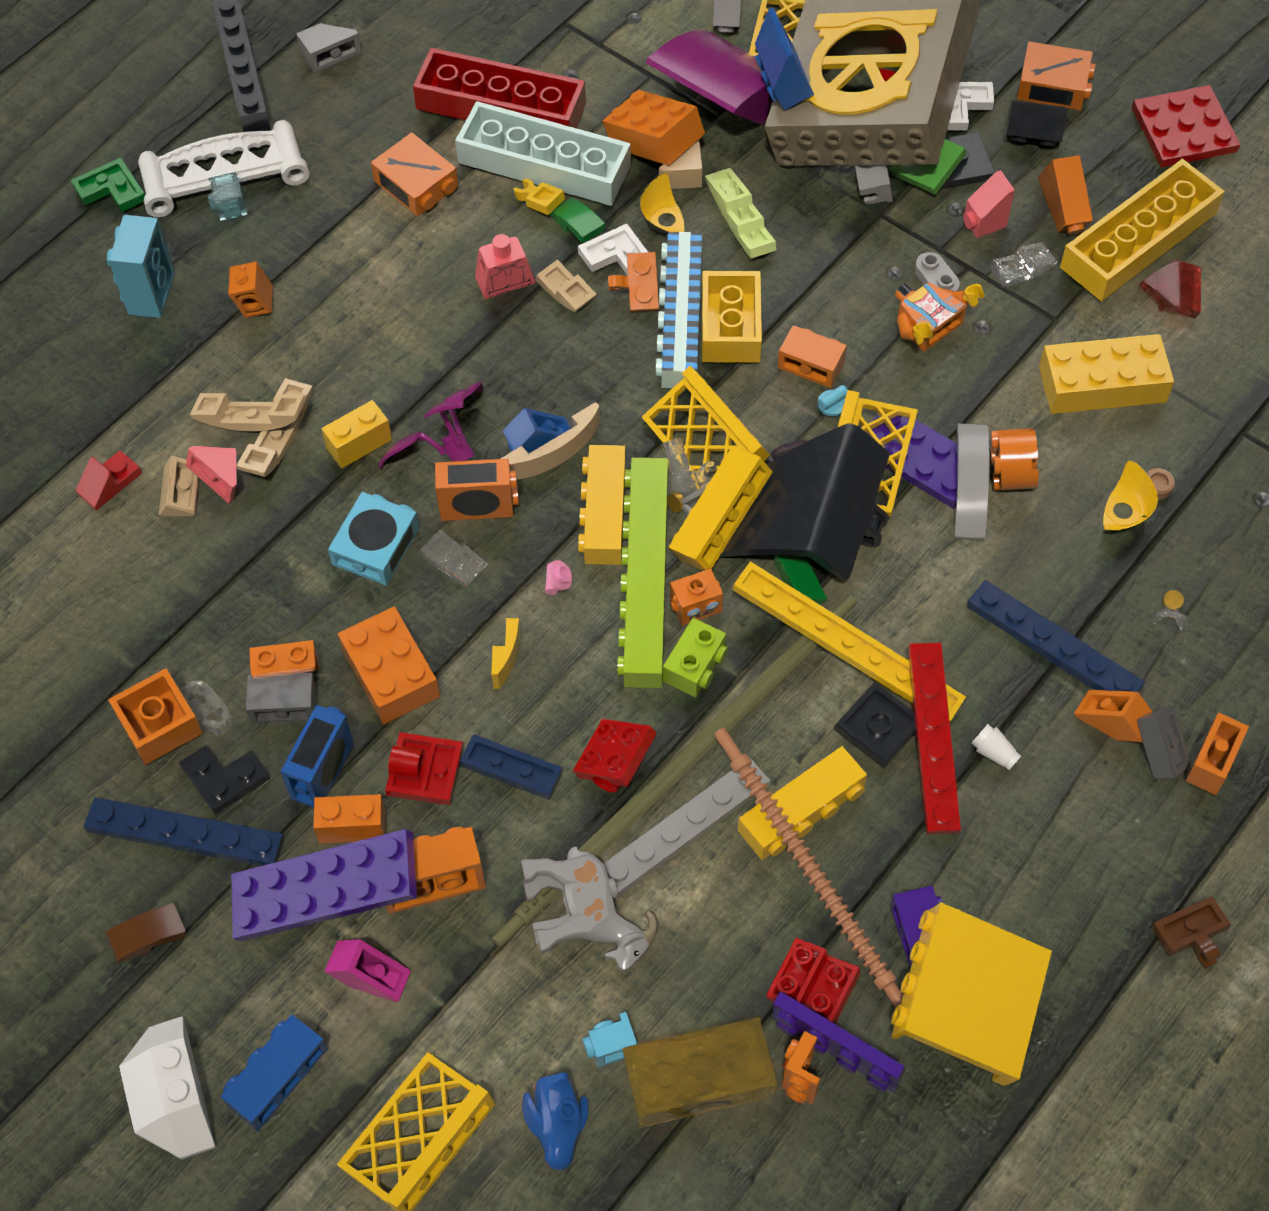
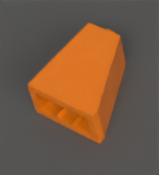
(1066, 194)

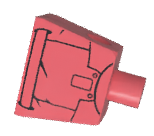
(502, 267)

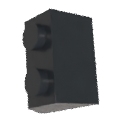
(1036, 121)

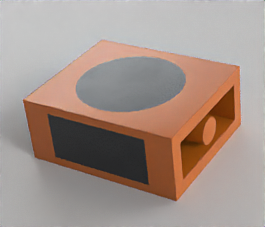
(1056, 75)
(414, 174)
(475, 489)

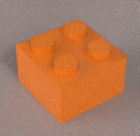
(155, 716)

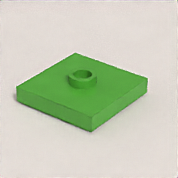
(931, 176)

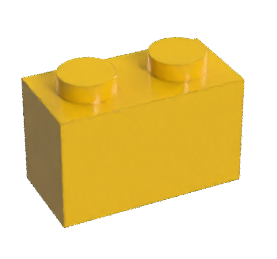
(356, 434)

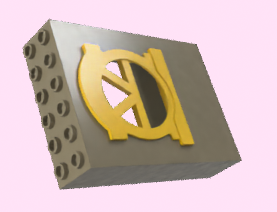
(896, 119)

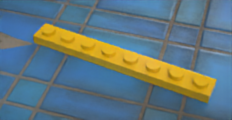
(832, 632)

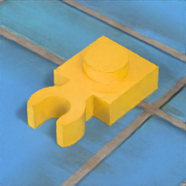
(541, 197)

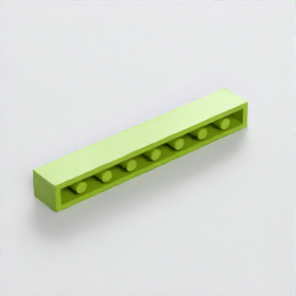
(645, 573)

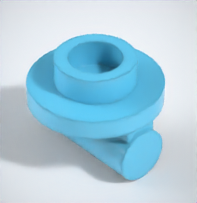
(832, 401)

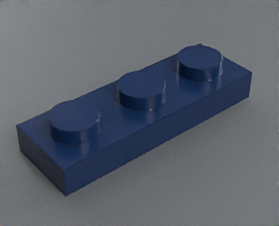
(511, 766)

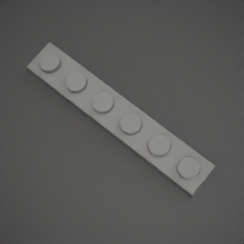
(679, 830)

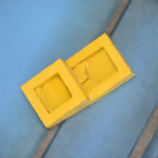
(505, 656)

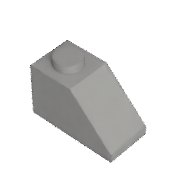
(727, 14)
(327, 45)

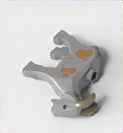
(588, 905)

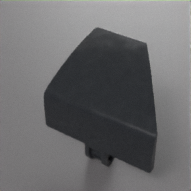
(818, 502)

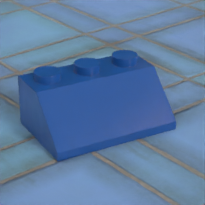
(780, 63)

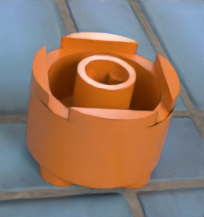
(1014, 459)

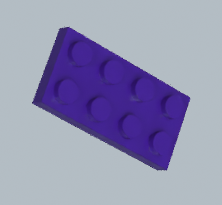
(929, 460)
(850, 1051)

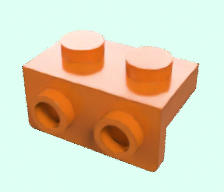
(283, 659)
(797, 1082)

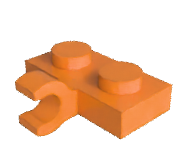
(640, 282)

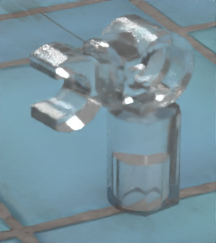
(683, 480)

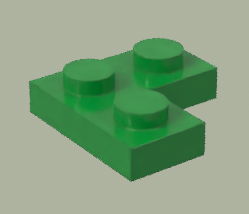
(110, 179)

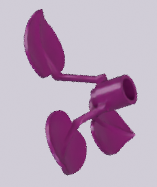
(454, 443)

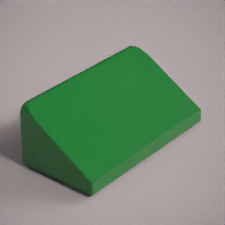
(800, 576)

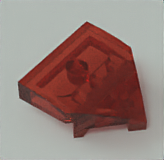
(1176, 287)

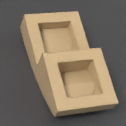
(564, 287)

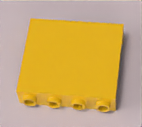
(972, 991)

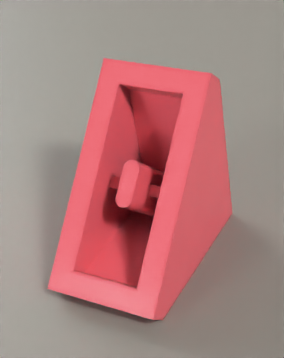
(215, 467)

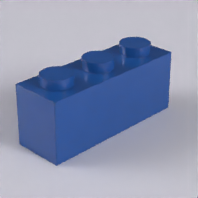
(273, 1072)

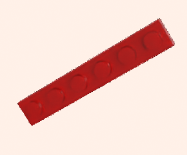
(934, 738)

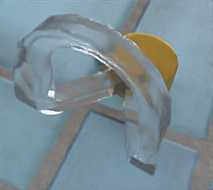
(1173, 602)

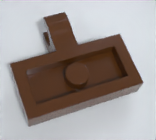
(1193, 928)

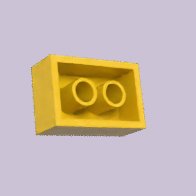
(731, 316)

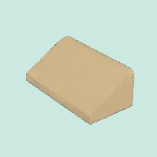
(178, 489)

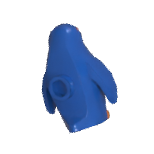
(555, 1118)

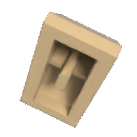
(686, 169)

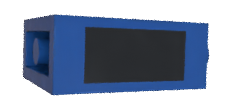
(317, 755)

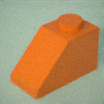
(1114, 713)

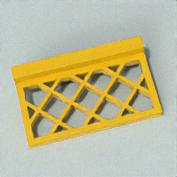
(717, 411)
(852, 414)
(443, 1143)

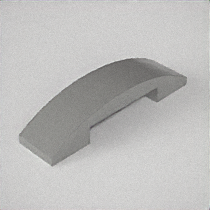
(972, 482)

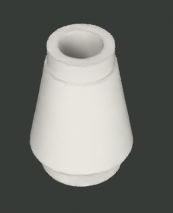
(996, 747)

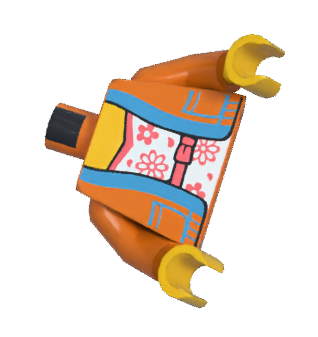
(933, 311)

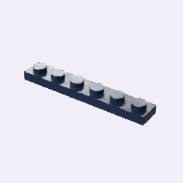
(1051, 640)
(183, 832)

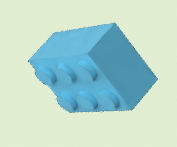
(141, 266)

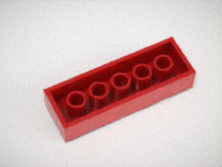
(454, 82)

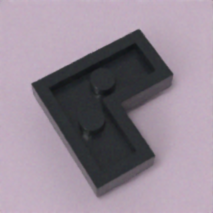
(222, 785)

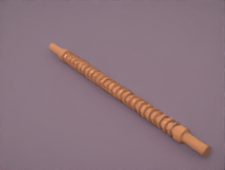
(741, 764)

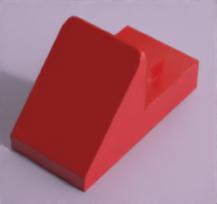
(105, 480)

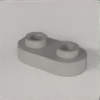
(933, 269)

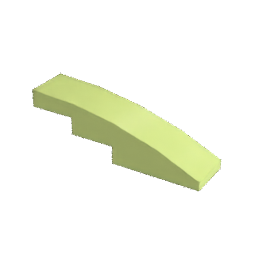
(740, 213)

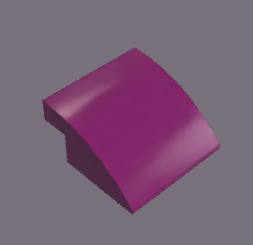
(716, 72)

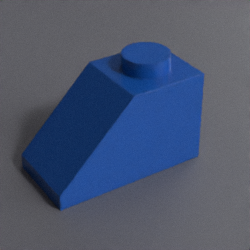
(534, 429)

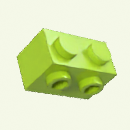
(694, 658)

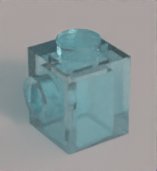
(226, 196)

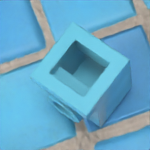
(608, 1039)

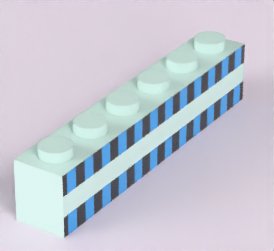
(681, 305)

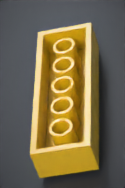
(1141, 229)

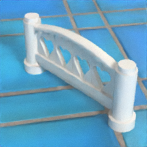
(163, 185)

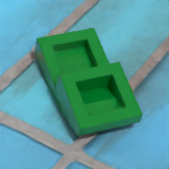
(578, 219)

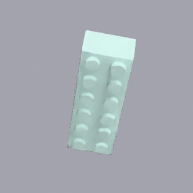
(543, 152)

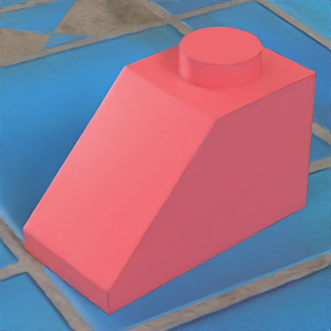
(989, 206)

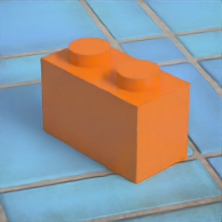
(812, 356)
(1217, 753)
(348, 818)

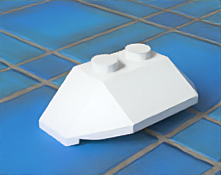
(166, 1091)

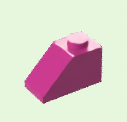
(367, 969)

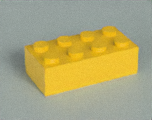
(1106, 374)

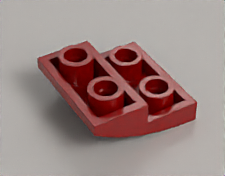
(815, 979)

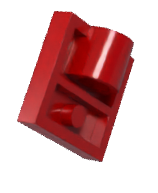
(614, 753)
(423, 768)

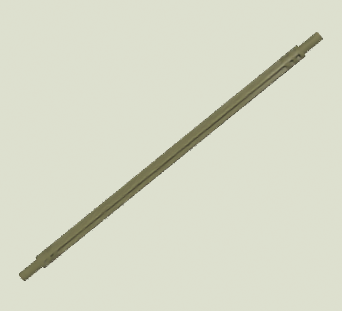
(674, 770)

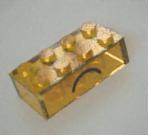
(699, 1072)

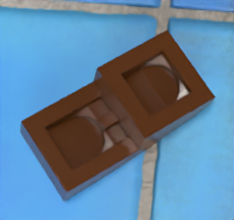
(145, 931)

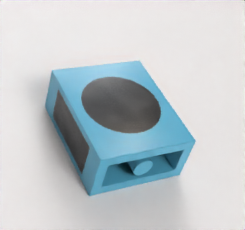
(374, 538)

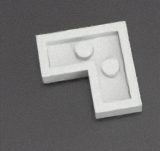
(970, 97)
(610, 248)

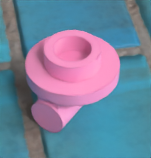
(557, 577)

